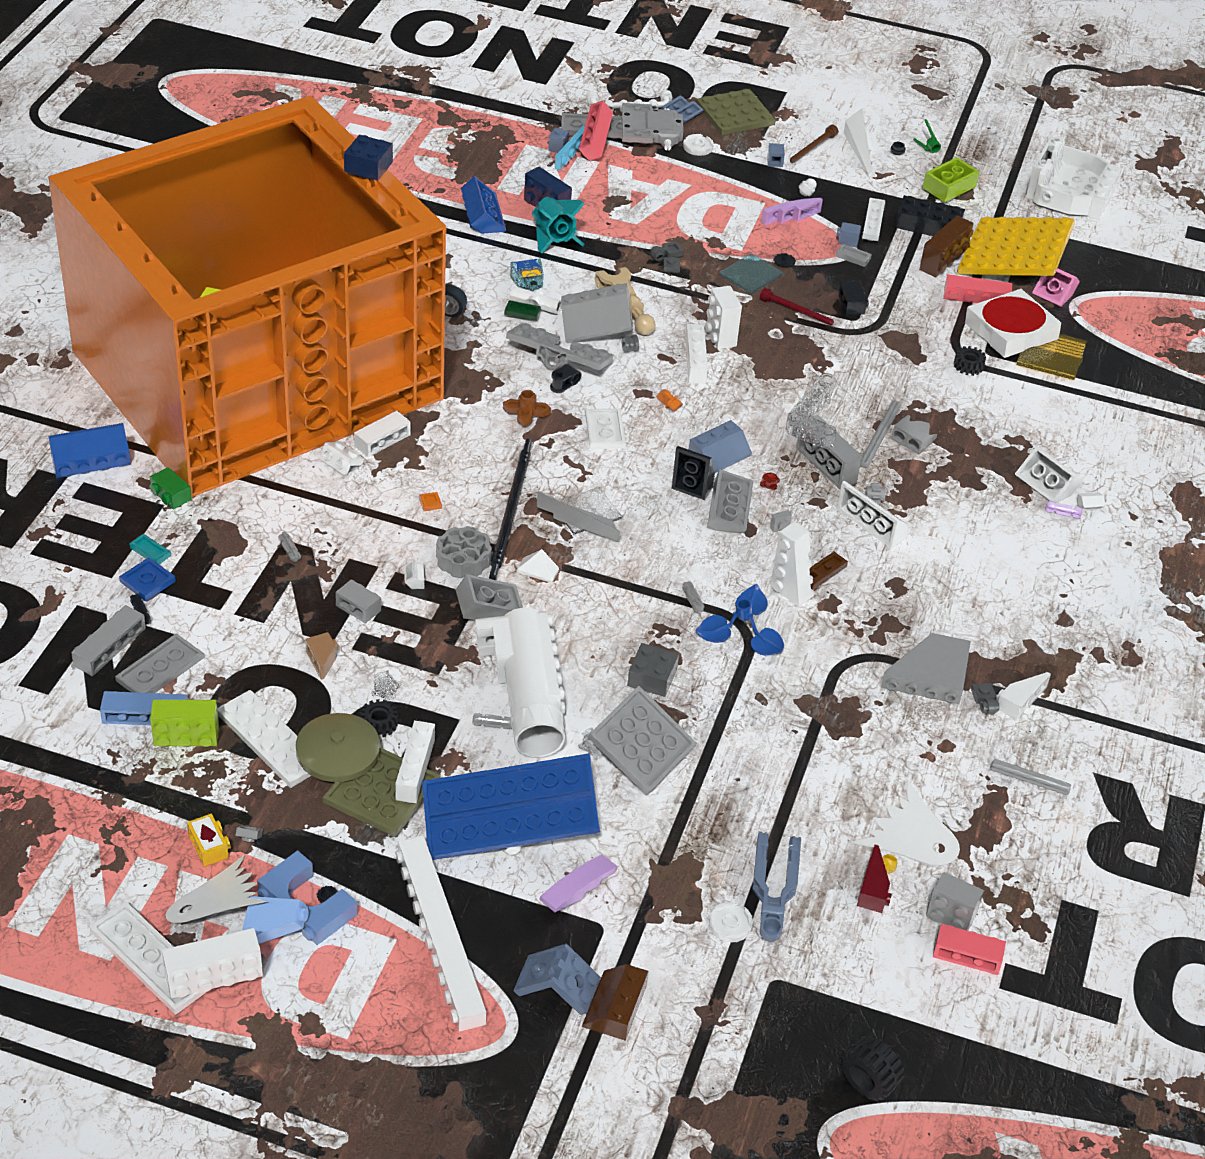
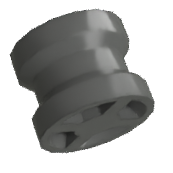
(630, 343)

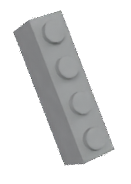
(108, 640)

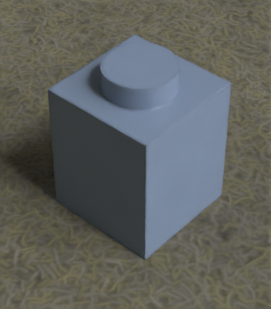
(558, 139)
(775, 155)
(848, 234)

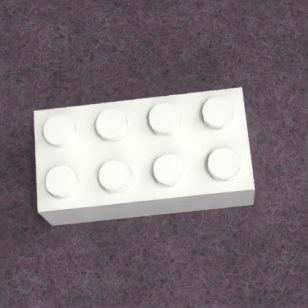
(212, 963)

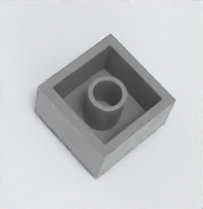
(954, 902)

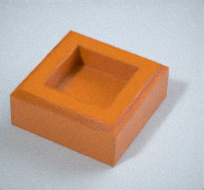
(430, 501)

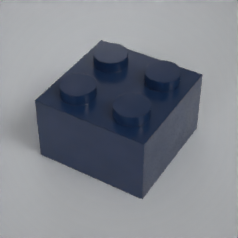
(368, 157)

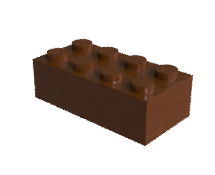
(946, 246)

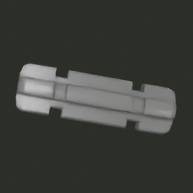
(289, 547)
(693, 596)
(491, 721)

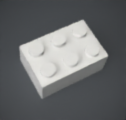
(723, 317)

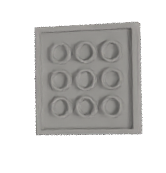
(642, 740)

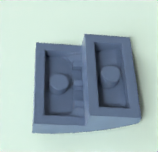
(683, 107)

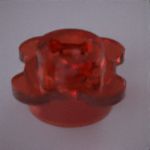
(769, 481)

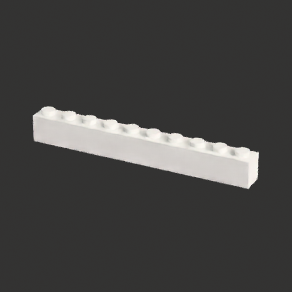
(441, 934)

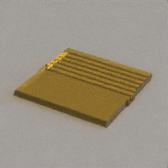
(1056, 357)

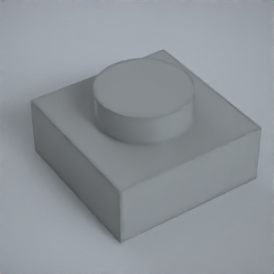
(780, 520)
(249, 833)

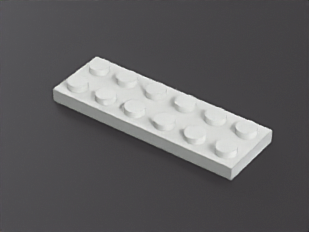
(264, 735)
(140, 950)

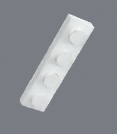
(873, 219)

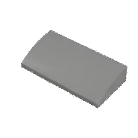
(730, 502)

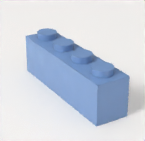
(131, 707)

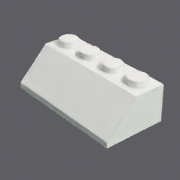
(871, 516)

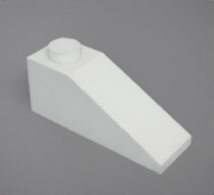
(1021, 694)

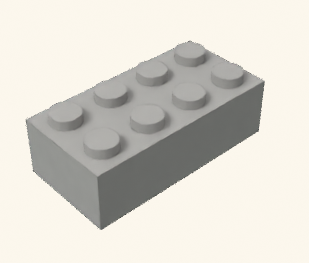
(837, 463)

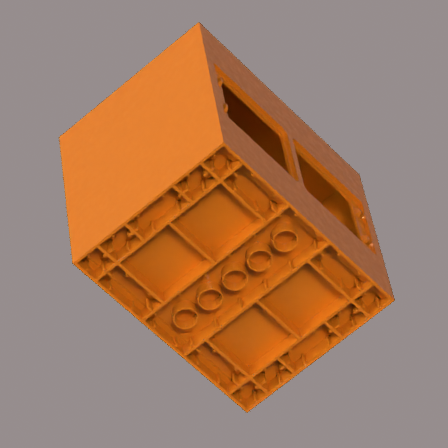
(320, 306)

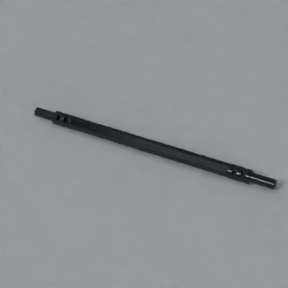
(499, 552)

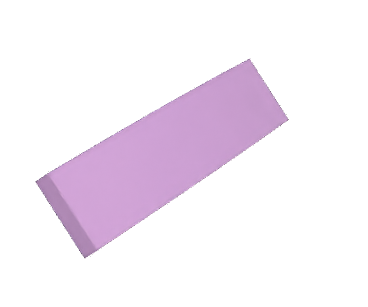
(791, 210)
(576, 883)

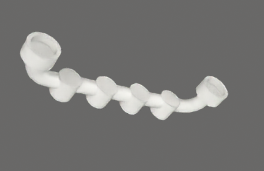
(665, 96)

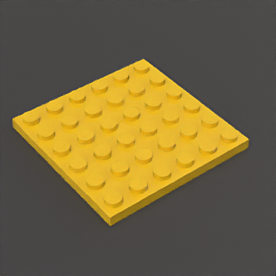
(1017, 246)

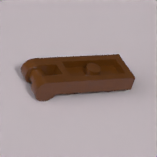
(826, 569)

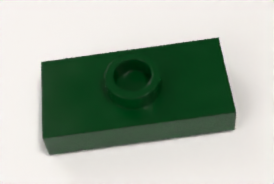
(522, 310)

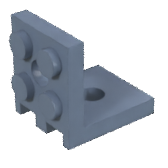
(558, 969)

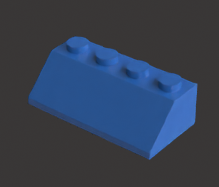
(482, 207)
(89, 450)

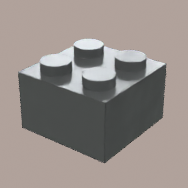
(653, 669)

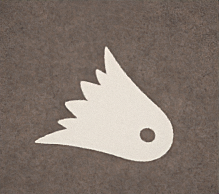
(913, 832)
(216, 895)

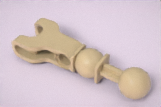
(644, 323)

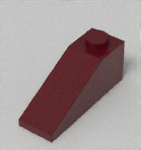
(876, 884)

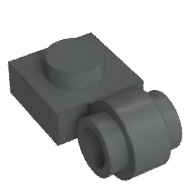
(670, 249)
(986, 697)

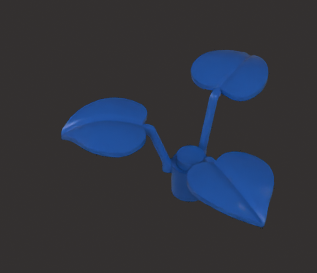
(749, 602)

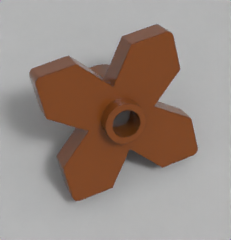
(526, 407)

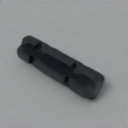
(140, 607)

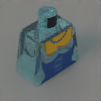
(527, 274)

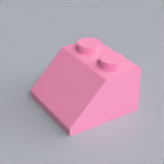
(1056, 288)

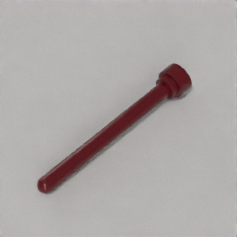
(767, 295)

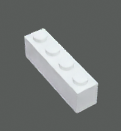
(696, 353)
(415, 761)

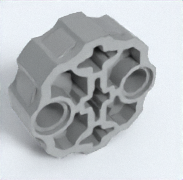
(463, 551)

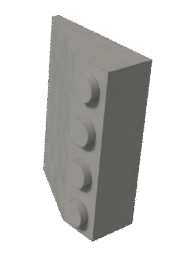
(596, 312)

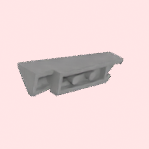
(578, 517)

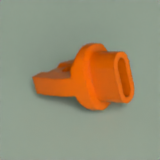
(669, 400)

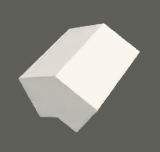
(1091, 501)
(414, 575)

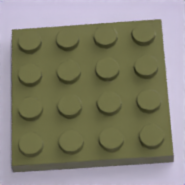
(735, 111)
(374, 796)

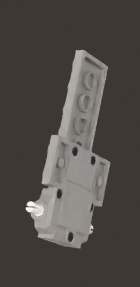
(636, 124)

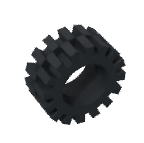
(969, 360)
(381, 709)

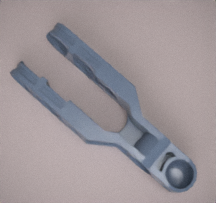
(773, 908)

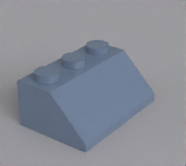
(723, 443)

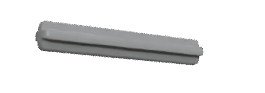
(1031, 777)

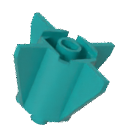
(556, 221)

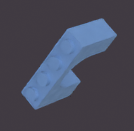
(323, 918)

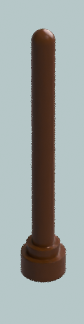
(830, 132)

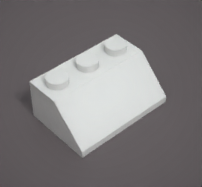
(1048, 476)

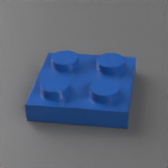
(147, 579)

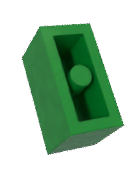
(170, 488)

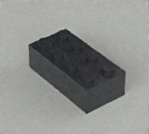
(924, 215)

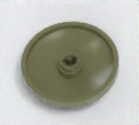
(337, 747)

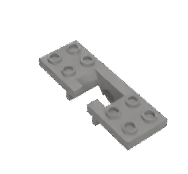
(546, 347)

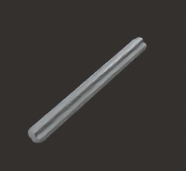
(880, 434)

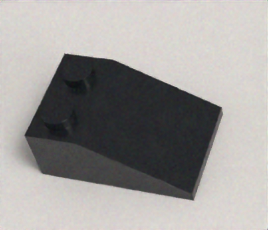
(692, 473)

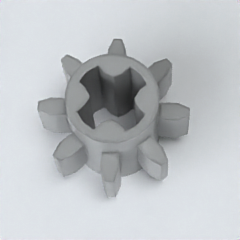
(876, 492)

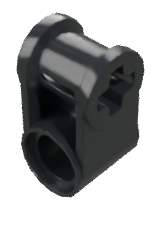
(564, 378)

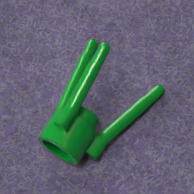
(932, 143)

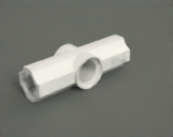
(537, 298)

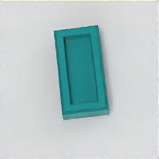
(149, 548)

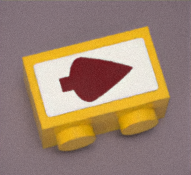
(208, 839)

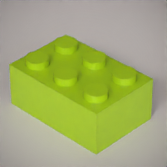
(950, 179)
(184, 722)

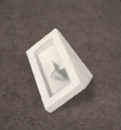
(538, 566)

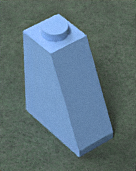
(275, 917)

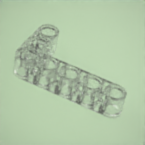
(801, 418)

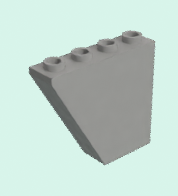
(931, 669)

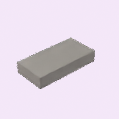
(853, 255)

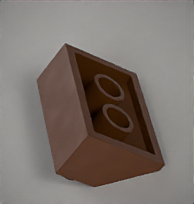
(616, 1001)

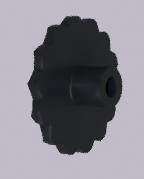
(784, 260)

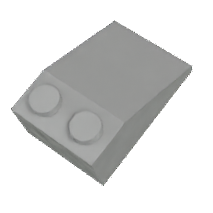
(486, 597)

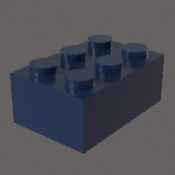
(543, 184)

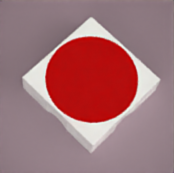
(1013, 323)

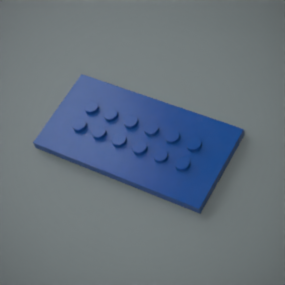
(510, 806)

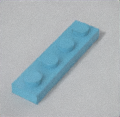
(568, 150)

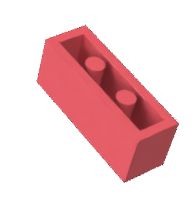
(969, 949)

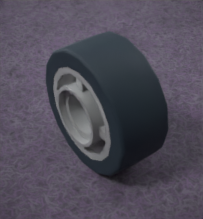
(454, 300)

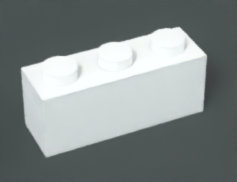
(382, 433)

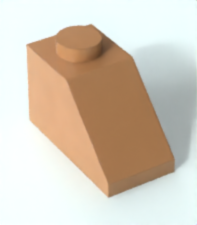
(321, 652)

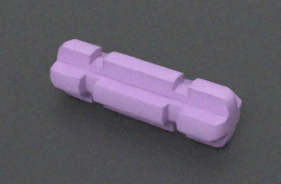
(1063, 509)

